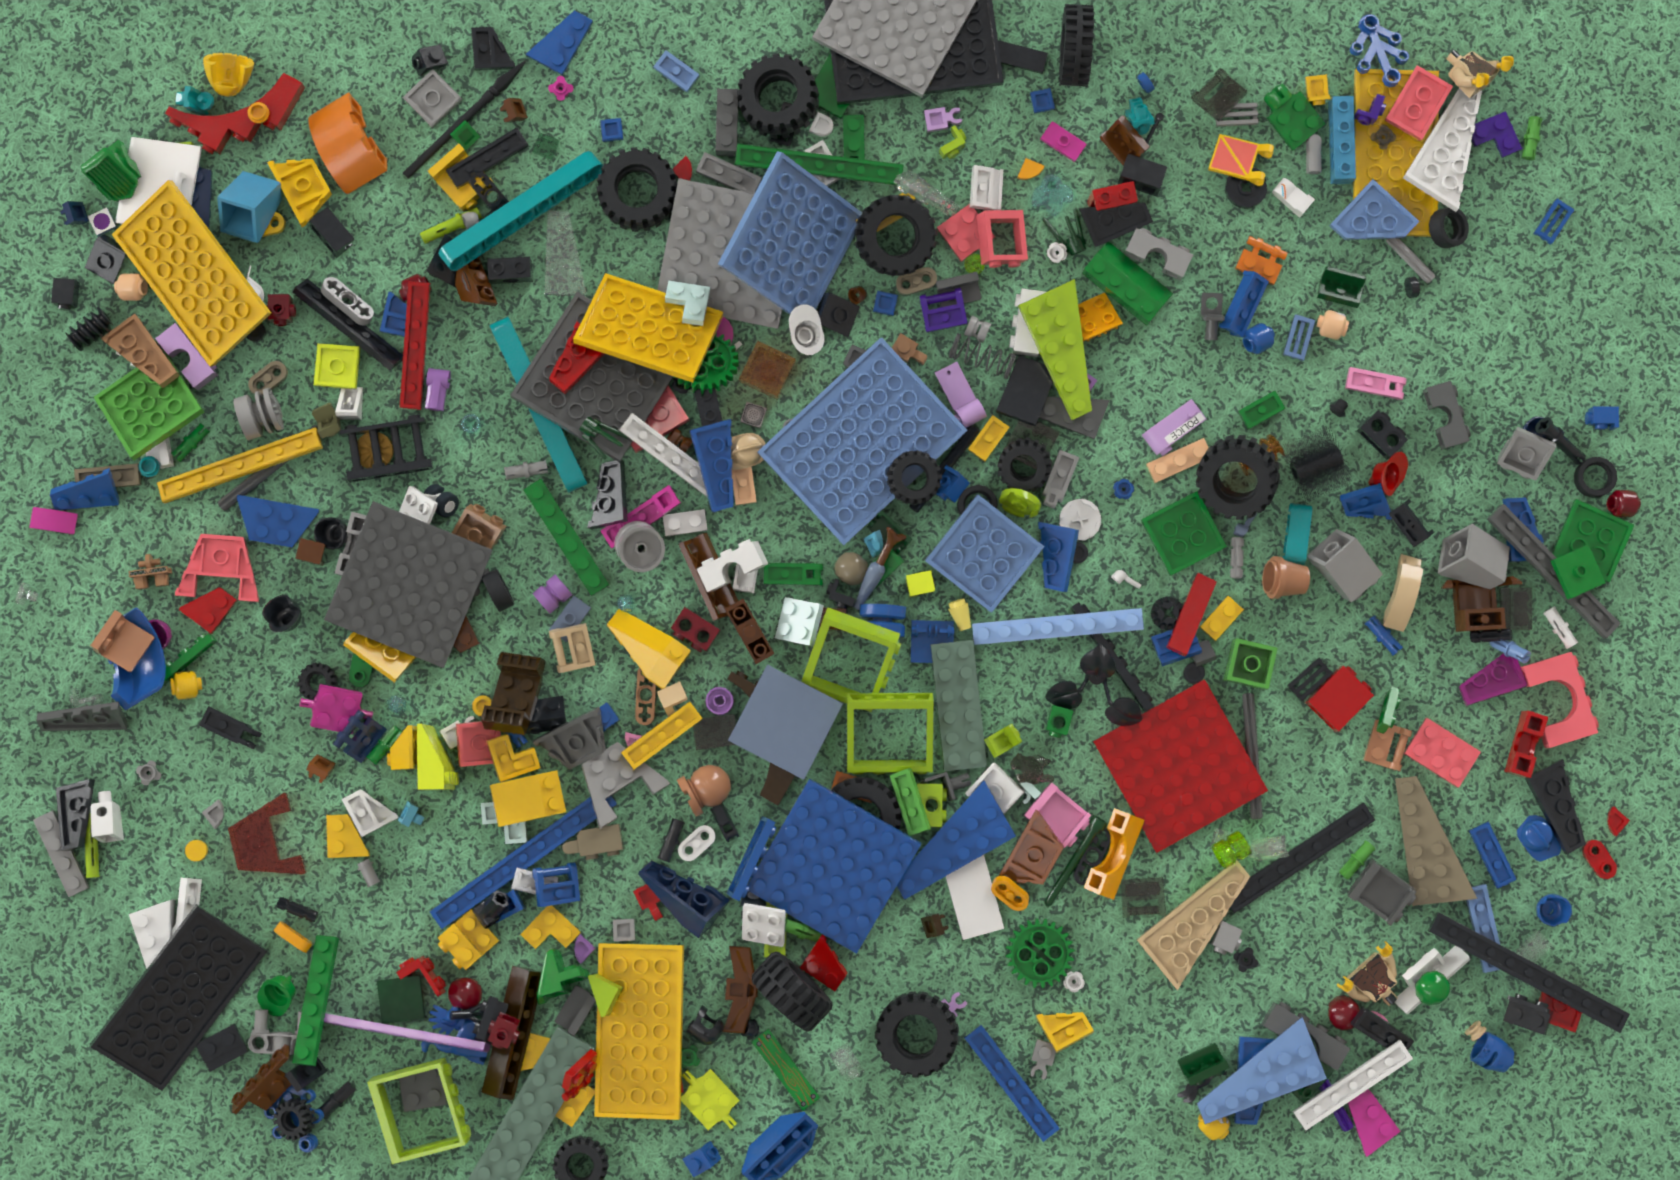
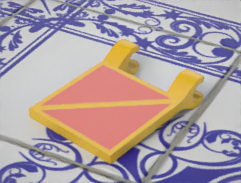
(1237, 158)

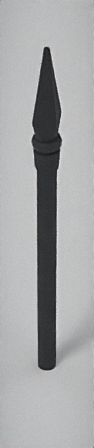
(500, 85)

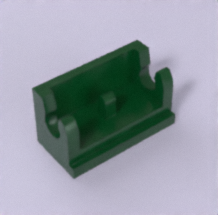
(883, 521)

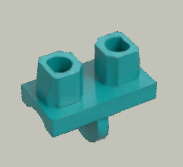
(195, 100)
(1139, 116)

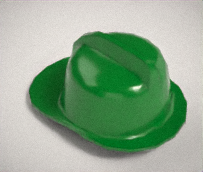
(276, 995)

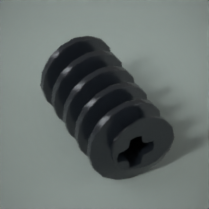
(89, 329)

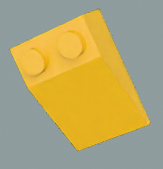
(527, 798)

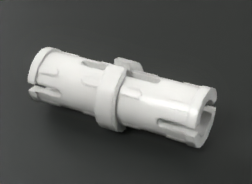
(1560, 627)

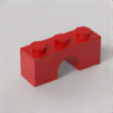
(1521, 755)

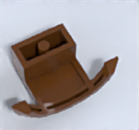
(1477, 606)

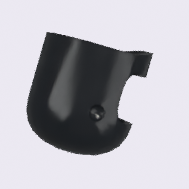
(703, 1034)

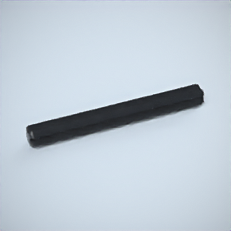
(953, 456)

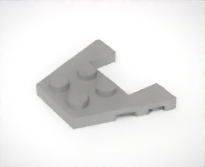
(611, 773)

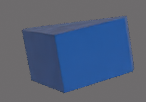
(515, 905)

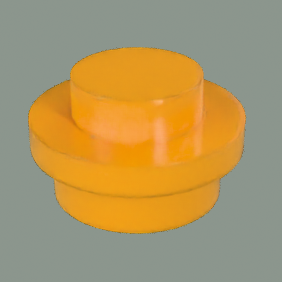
(258, 112)

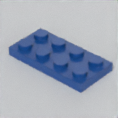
(748, 864)

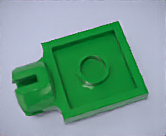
(1292, 116)

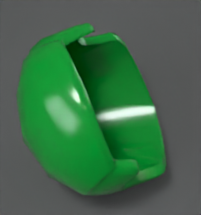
(1432, 988)

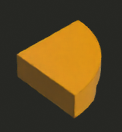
(1030, 169)

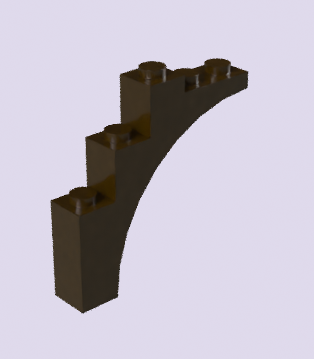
(777, 779)

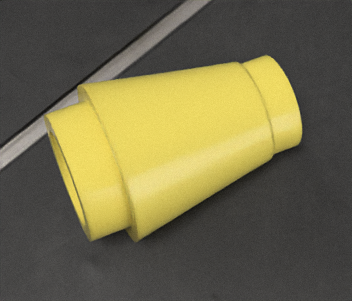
(960, 613)

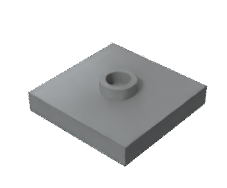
(432, 98)

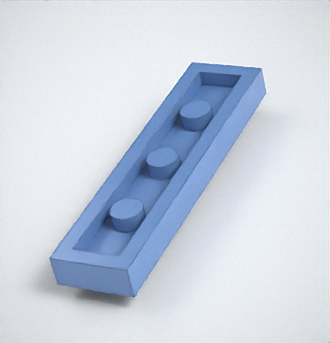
(1483, 919)

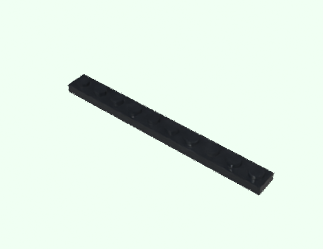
(1528, 972)

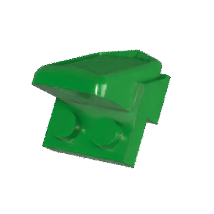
(113, 172)
(556, 978)

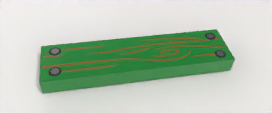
(785, 1069)

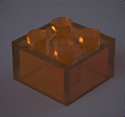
(767, 370)

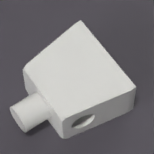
(106, 819)

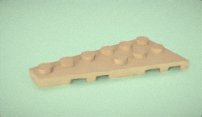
(1186, 930)

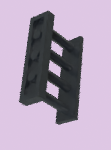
(400, 465)

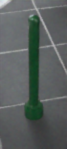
(1096, 826)

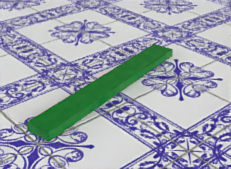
(822, 164)

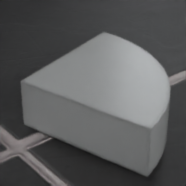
(214, 814)

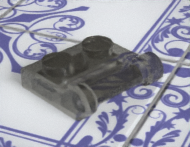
(1224, 99)
(1142, 890)

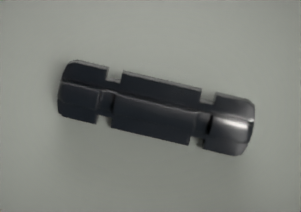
(1490, 635)
(297, 909)

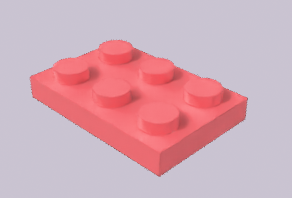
(1418, 103)
(1442, 752)

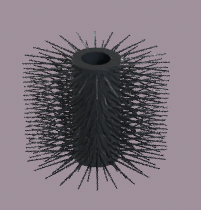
(1317, 464)

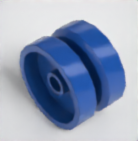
(883, 615)

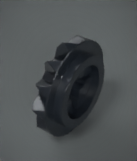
(1157, 613)

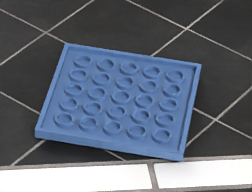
(791, 236)

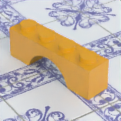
(1108, 875)

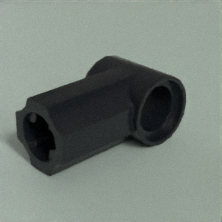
(489, 910)

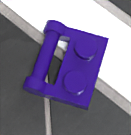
(944, 317)

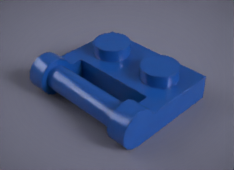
(556, 892)

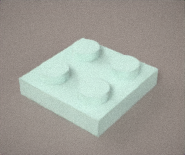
(799, 621)

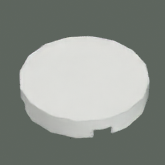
(1081, 515)

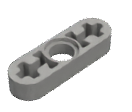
(345, 292)

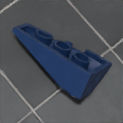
(689, 903)

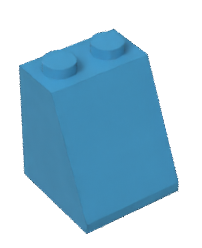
(248, 206)

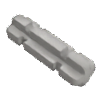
(1236, 557)

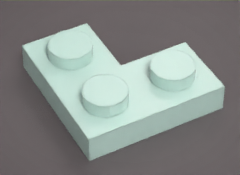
(693, 297)
(513, 833)

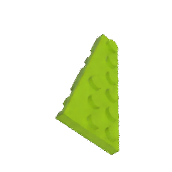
(1057, 333)

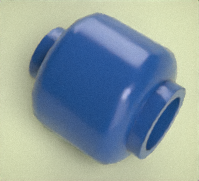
(1258, 338)

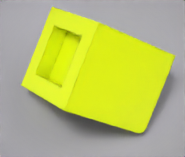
(920, 583)

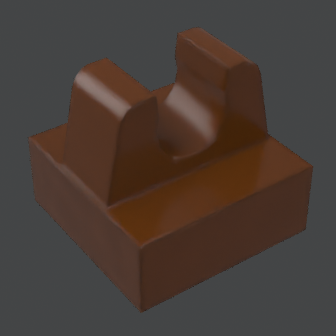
(514, 109)

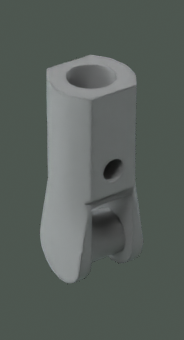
(1313, 155)

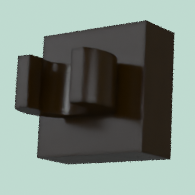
(933, 926)

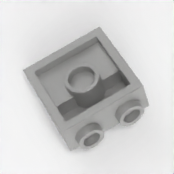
(1526, 453)

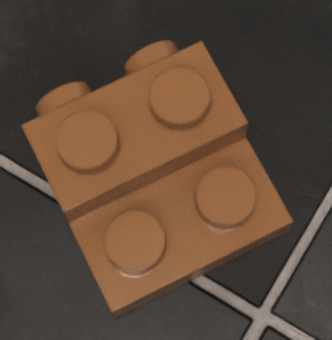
(479, 526)

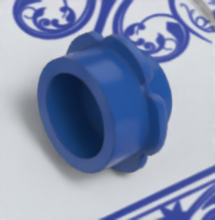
(1118, 489)

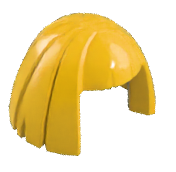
(228, 72)

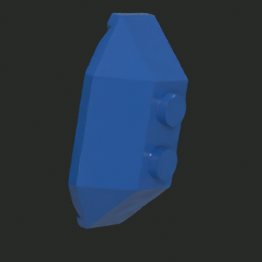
(779, 1147)

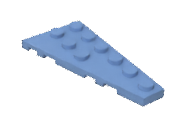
(1276, 1070)

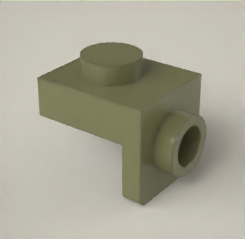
(326, 420)

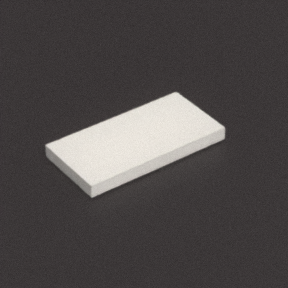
(973, 899)

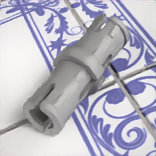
(526, 470)

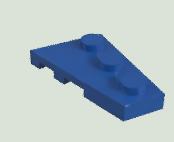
(88, 493)

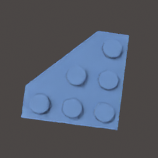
(1374, 216)

